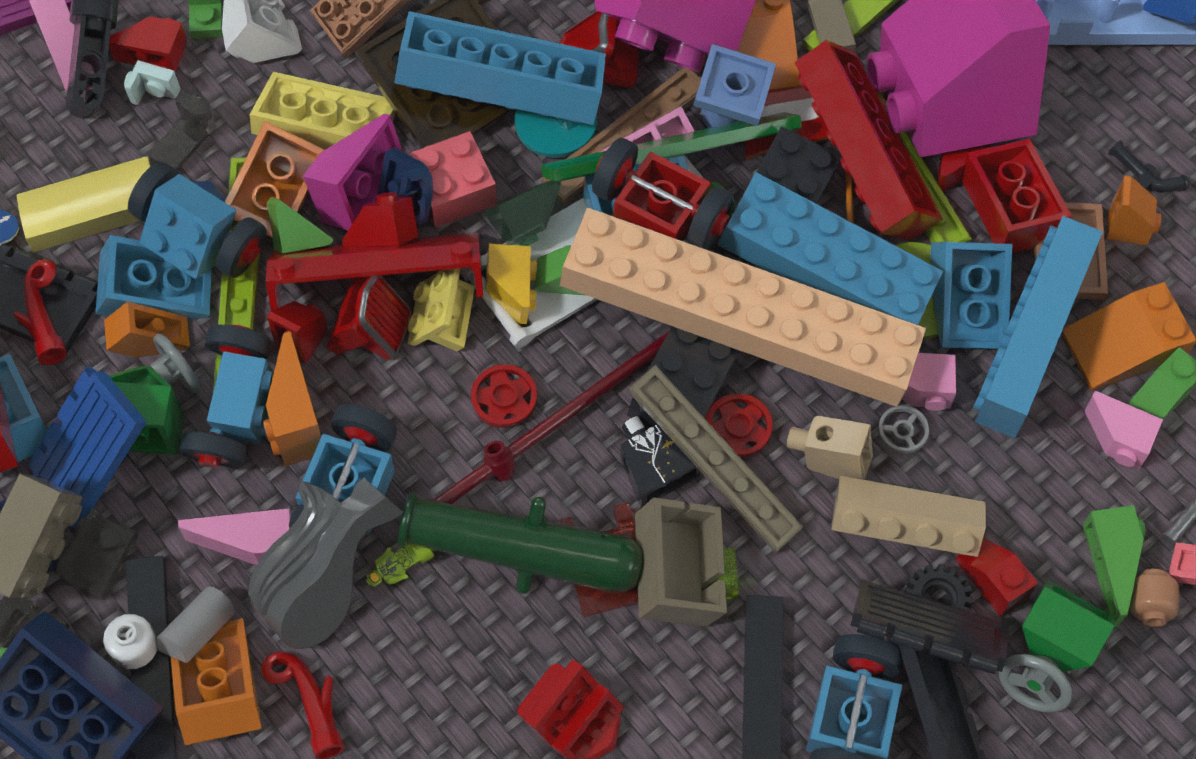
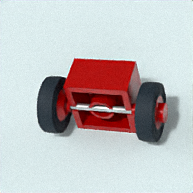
(661, 195)

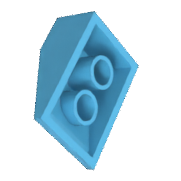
(144, 278)
(972, 293)
(23, 416)

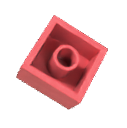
(459, 179)

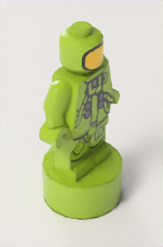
(393, 565)

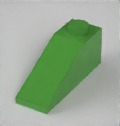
(1115, 547)

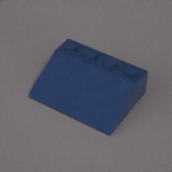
(67, 699)

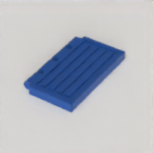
(88, 438)

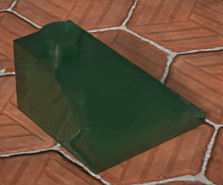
(524, 214)

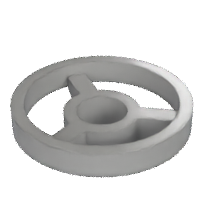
(907, 424)

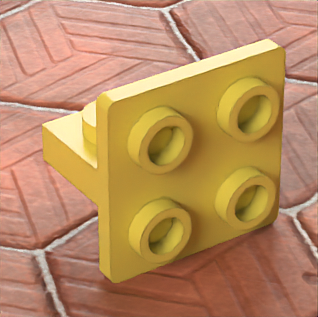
(441, 310)

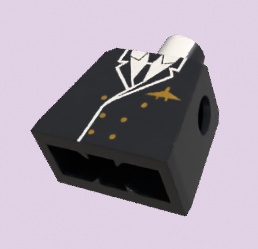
(653, 461)

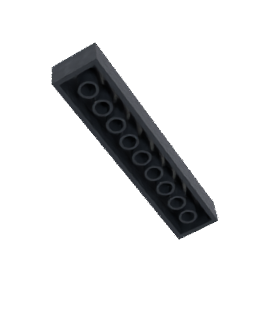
(702, 365)

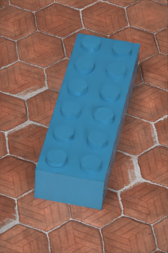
(500, 68)
(827, 252)
(1036, 326)

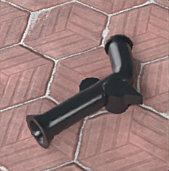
(1146, 172)

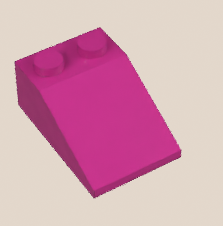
(350, 172)

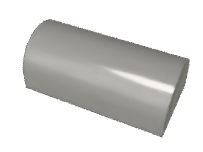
(195, 625)

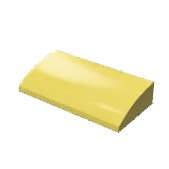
(315, 109)
(79, 205)

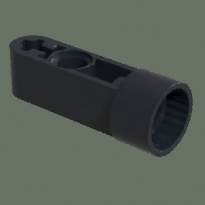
(95, 21)

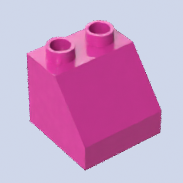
(685, 25)
(962, 71)

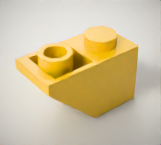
(509, 279)

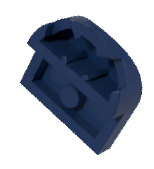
(408, 179)

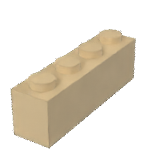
(909, 516)

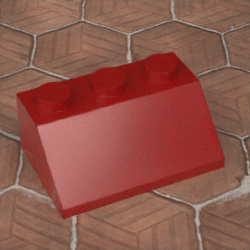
(1013, 194)

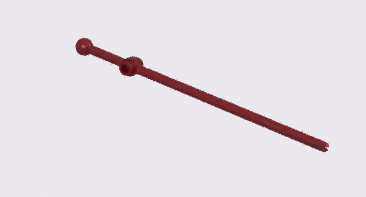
(500, 459)

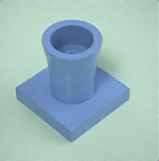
(733, 87)

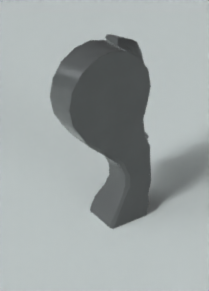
(308, 572)

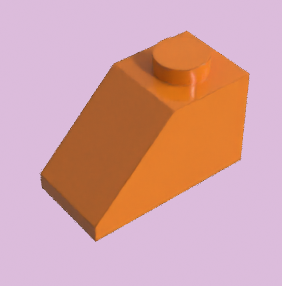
(1132, 214)
(133, 327)

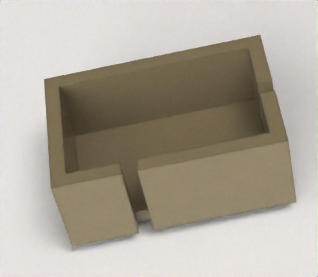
(33, 533)
(680, 561)

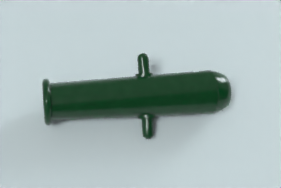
(524, 544)

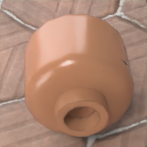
(1154, 598)

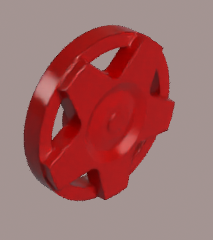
(504, 396)
(741, 425)

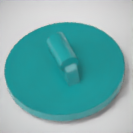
(552, 135)

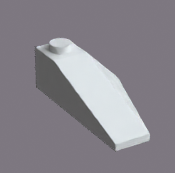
(258, 30)

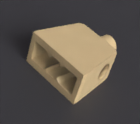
(834, 447)

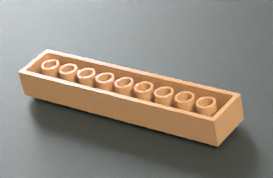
(742, 307)

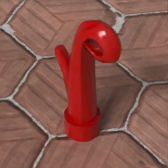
(48, 344)
(325, 739)

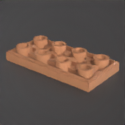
(354, 21)

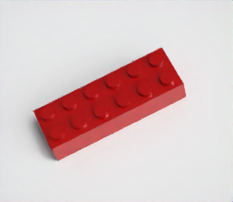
(868, 145)

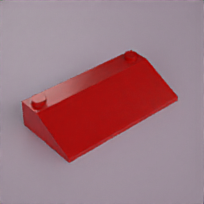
(352, 262)

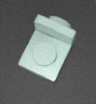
(150, 78)

